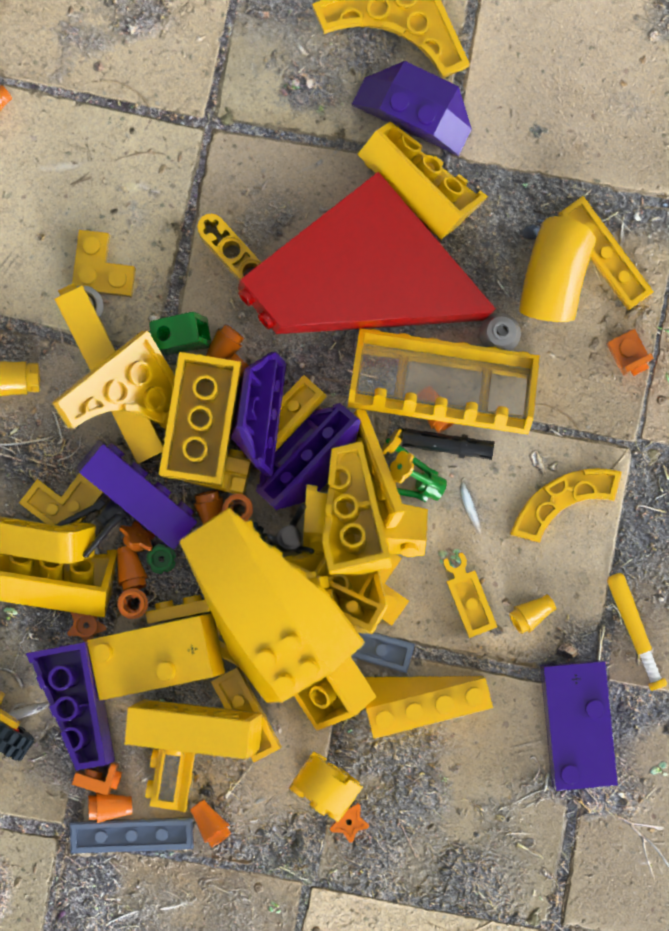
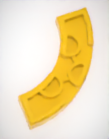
(560, 494)

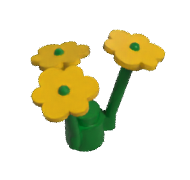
(428, 482)

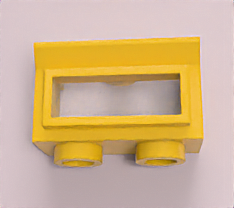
(171, 780)

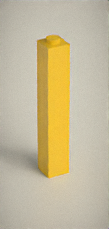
(96, 348)

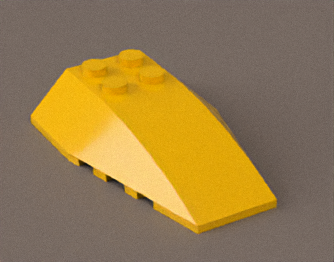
(266, 610)

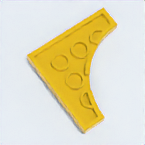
(418, 21)
(128, 380)

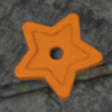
(136, 537)
(85, 633)
(357, 823)

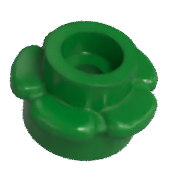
(153, 558)

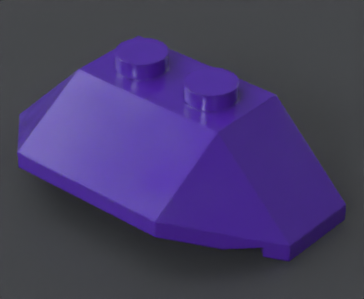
(417, 105)
(259, 410)
(307, 456)

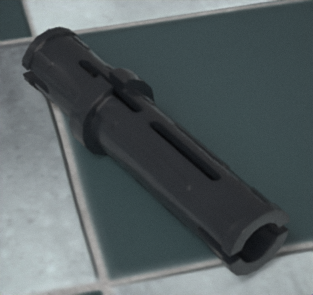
(451, 444)

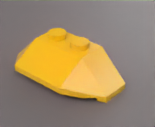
(357, 595)

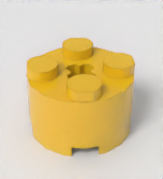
(326, 786)

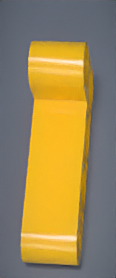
(236, 265)
(46, 541)

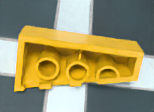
(420, 180)
(406, 538)
(67, 587)
(423, 700)

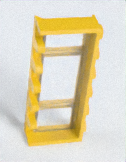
(444, 381)

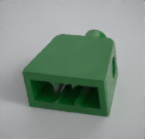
(187, 333)

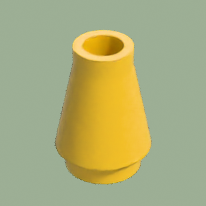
(530, 614)

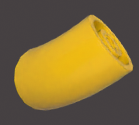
(557, 270)

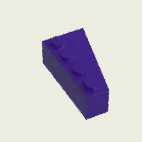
(136, 494)
(73, 698)

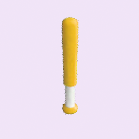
(629, 613)

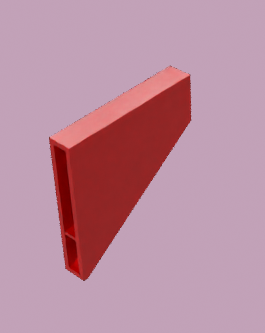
(363, 269)

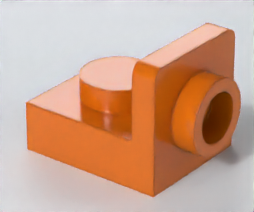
(630, 353)
(92, 779)

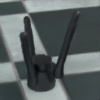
(108, 516)
(290, 537)

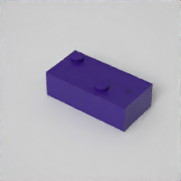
(578, 725)

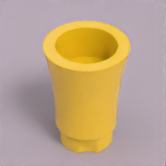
(19, 378)

